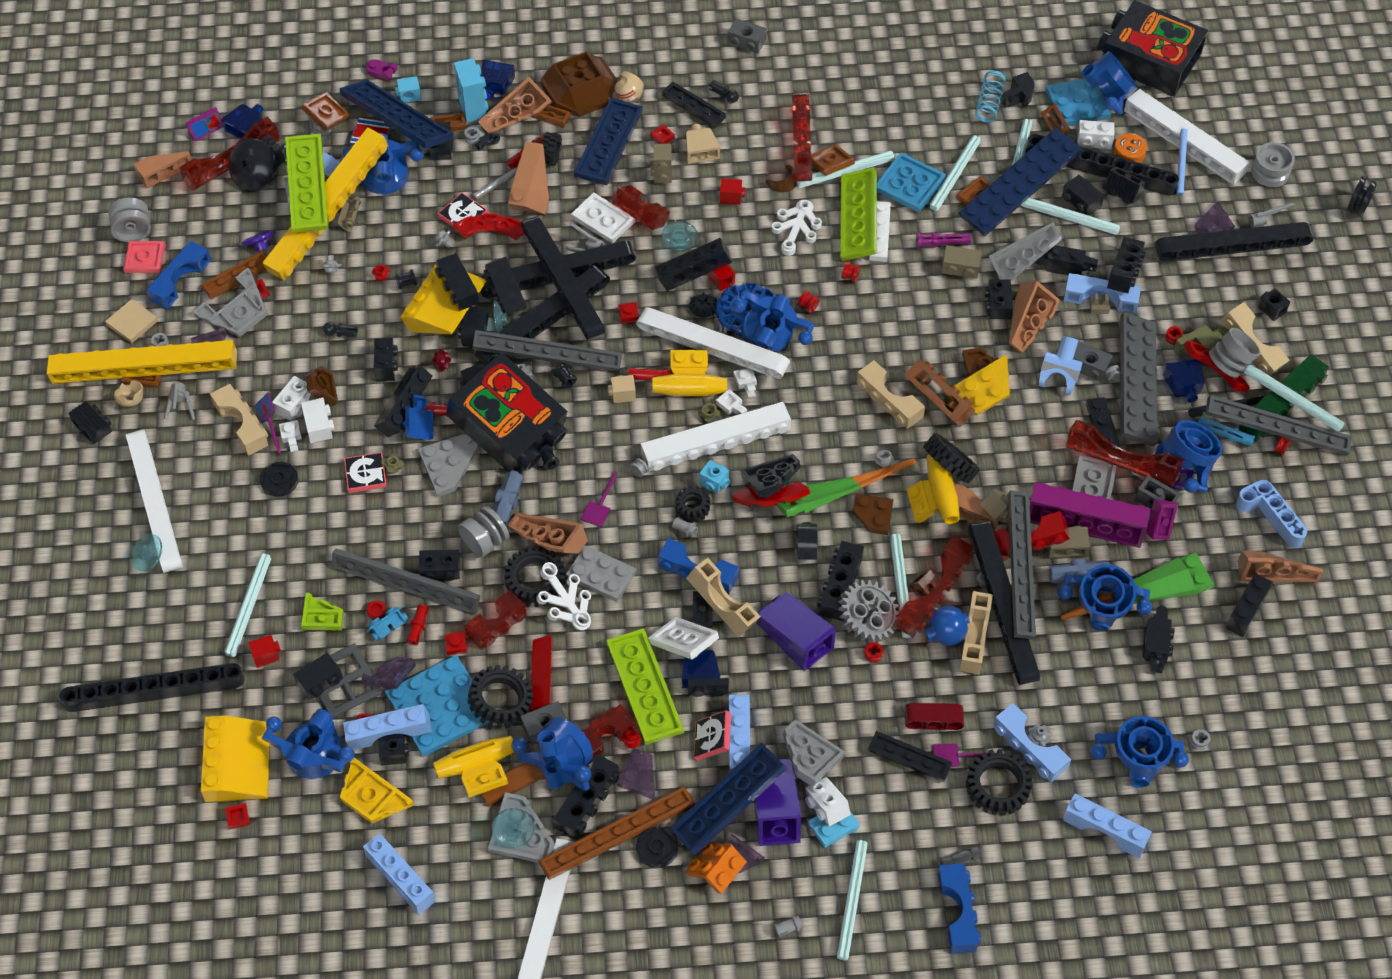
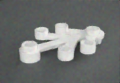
(803, 208)
(565, 599)

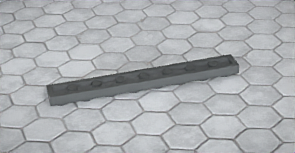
(547, 351)
(1278, 425)
(1021, 565)
(405, 581)

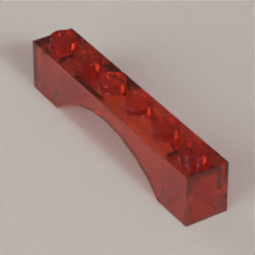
(802, 137)
(200, 171)
(1089, 441)
(915, 612)

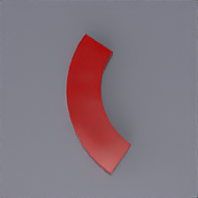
(489, 222)
(1199, 353)
(791, 493)

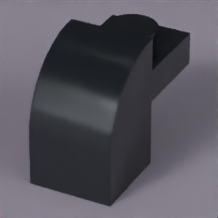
(1020, 92)
(807, 541)

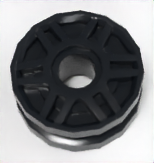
(1362, 196)

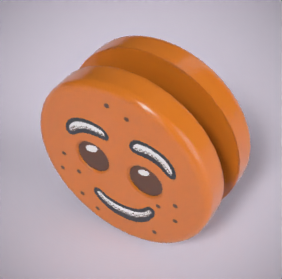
(1130, 147)

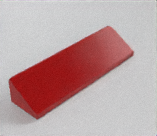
(541, 672)

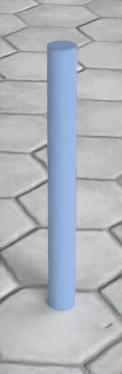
(1182, 161)

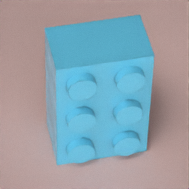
(470, 89)

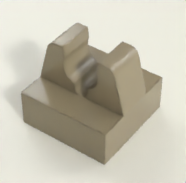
(1099, 304)

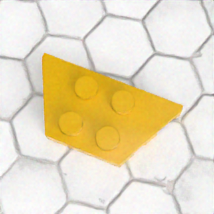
(986, 386)
(371, 794)

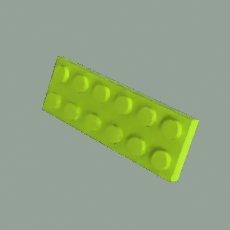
(306, 183)
(858, 214)
(644, 686)

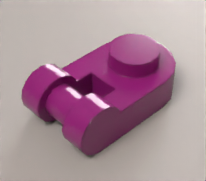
(381, 69)

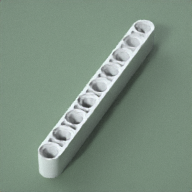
(716, 343)
(154, 499)

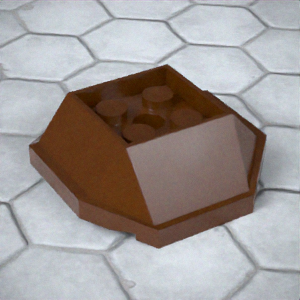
(579, 84)

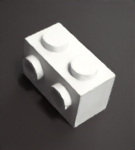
(1095, 134)
(289, 399)
(317, 421)
(827, 802)

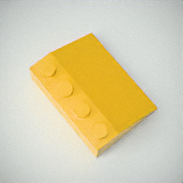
(432, 309)
(234, 759)

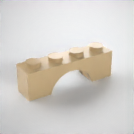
(1271, 357)
(229, 403)
(905, 409)
(707, 582)
(977, 628)

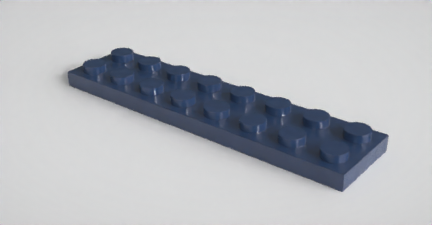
(396, 114)
(1020, 181)

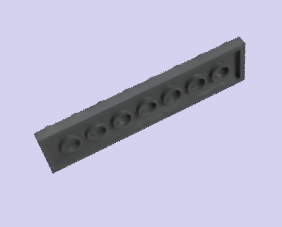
(1138, 379)

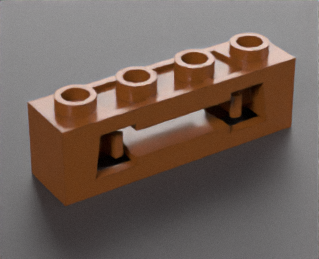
(961, 411)

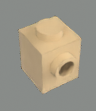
(622, 389)

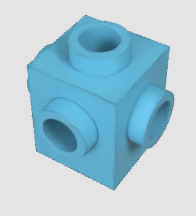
(714, 477)

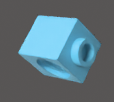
(408, 89)

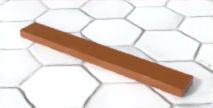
(616, 833)

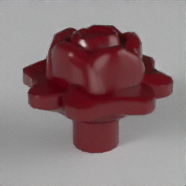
(441, 360)

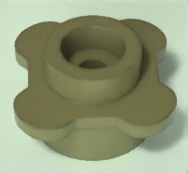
(709, 408)
(392, 468)

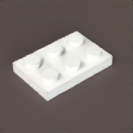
(603, 218)
(683, 638)

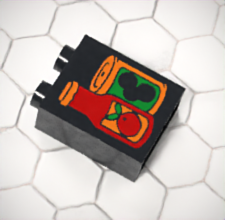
(1154, 46)
(508, 414)

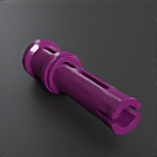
(941, 239)

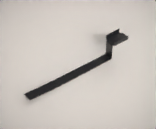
(1198, 411)

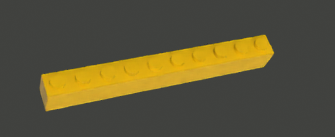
(338, 188)
(142, 361)

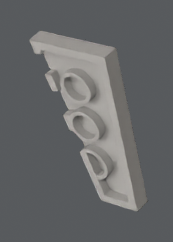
(1021, 254)

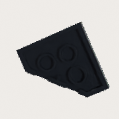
(771, 476)

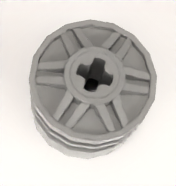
(1234, 352)
(483, 531)

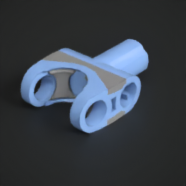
(1062, 364)

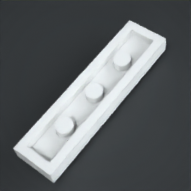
(883, 221)

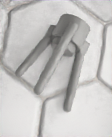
(1260, 218)
(592, 242)
(177, 394)

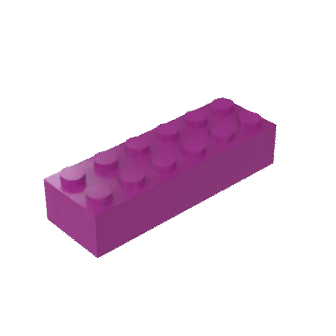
(1102, 516)

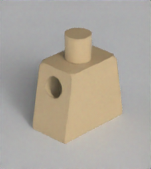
(701, 145)

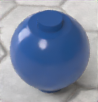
(947, 626)

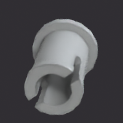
(685, 527)
(788, 926)

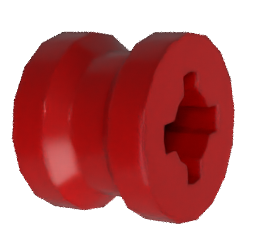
(851, 271)
(808, 302)

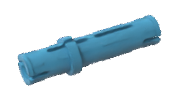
(1247, 438)

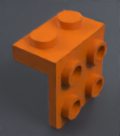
(717, 865)

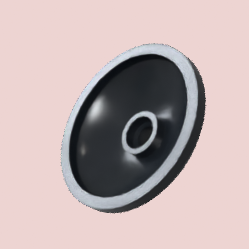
(259, 167)

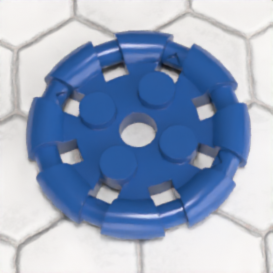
(724, 306)

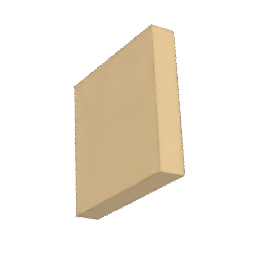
(131, 321)

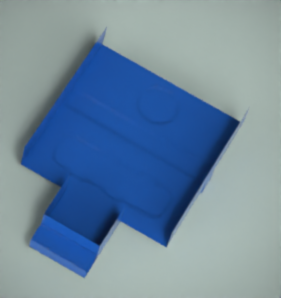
(417, 421)

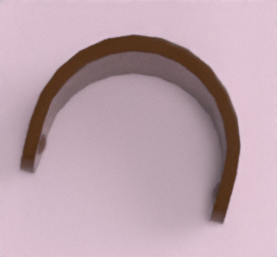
(784, 185)

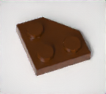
(976, 360)
(322, 385)
(873, 512)

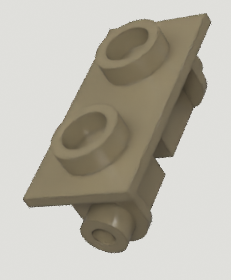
(348, 213)

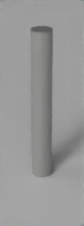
(494, 184)

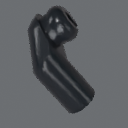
(488, 139)

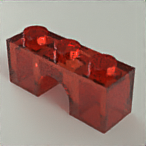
(651, 215)
(484, 631)
(615, 722)

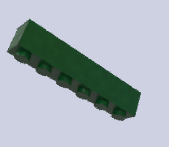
(1301, 380)

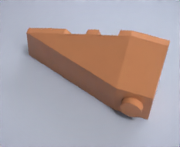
(518, 105)
(530, 186)
(1031, 310)
(550, 533)
(1275, 568)

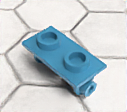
(393, 618)

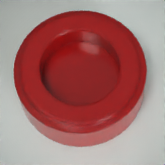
(376, 609)

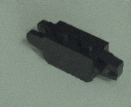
(1067, 260)
(1157, 640)

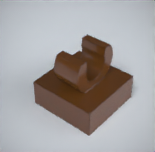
(921, 582)

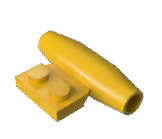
(689, 376)
(933, 494)
(477, 765)

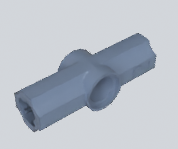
(507, 496)
(1075, 567)

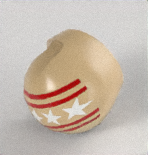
(629, 87)

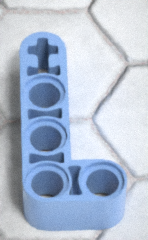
(1292, 530)

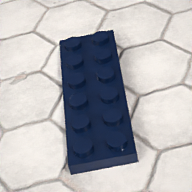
(608, 141)
(728, 798)

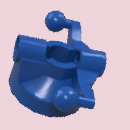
(1111, 79)
(391, 168)
(774, 309)
(1197, 447)
(1108, 579)
(1142, 733)
(561, 754)
(324, 756)

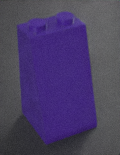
(797, 630)
(779, 811)

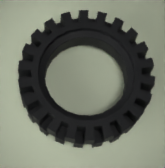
(951, 458)
(524, 559)
(493, 715)
(999, 760)

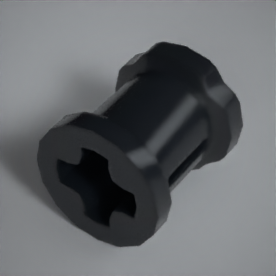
(405, 279)
(565, 376)
(548, 457)

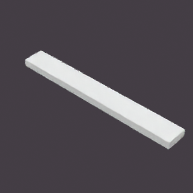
(544, 922)

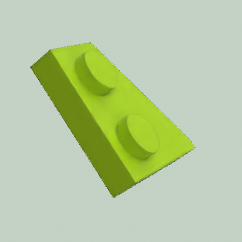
(321, 615)

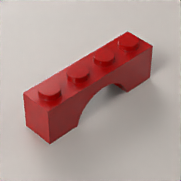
(1049, 532)

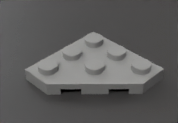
(448, 462)
(810, 753)
(537, 847)

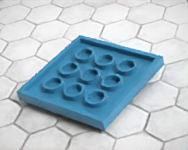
(445, 696)

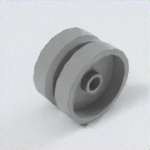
(1273, 164)
(129, 219)

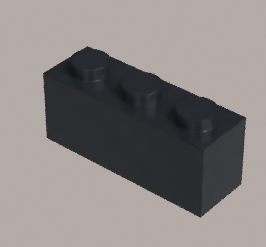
(457, 282)
(504, 286)
(1249, 605)

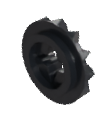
(706, 310)

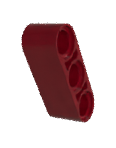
(934, 716)

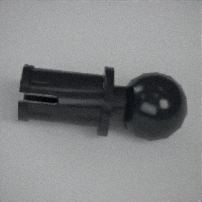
(724, 91)
(330, 329)

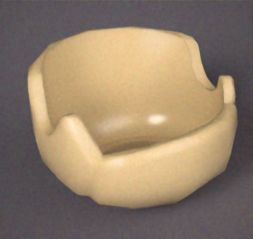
(130, 394)

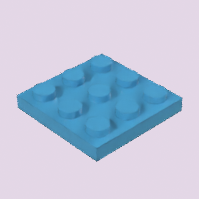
(1078, 101)
(910, 182)

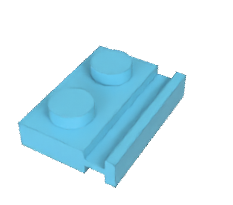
(829, 835)

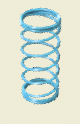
(992, 87)

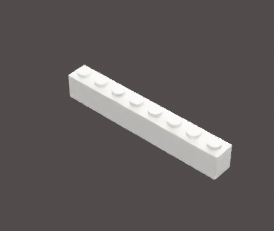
(1199, 144)
(715, 436)

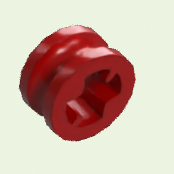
(1173, 330)
(1282, 446)
(879, 653)

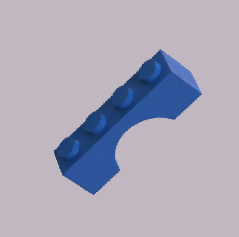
(190, 259)
(674, 559)
(954, 883)

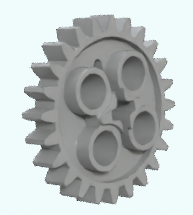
(854, 600)

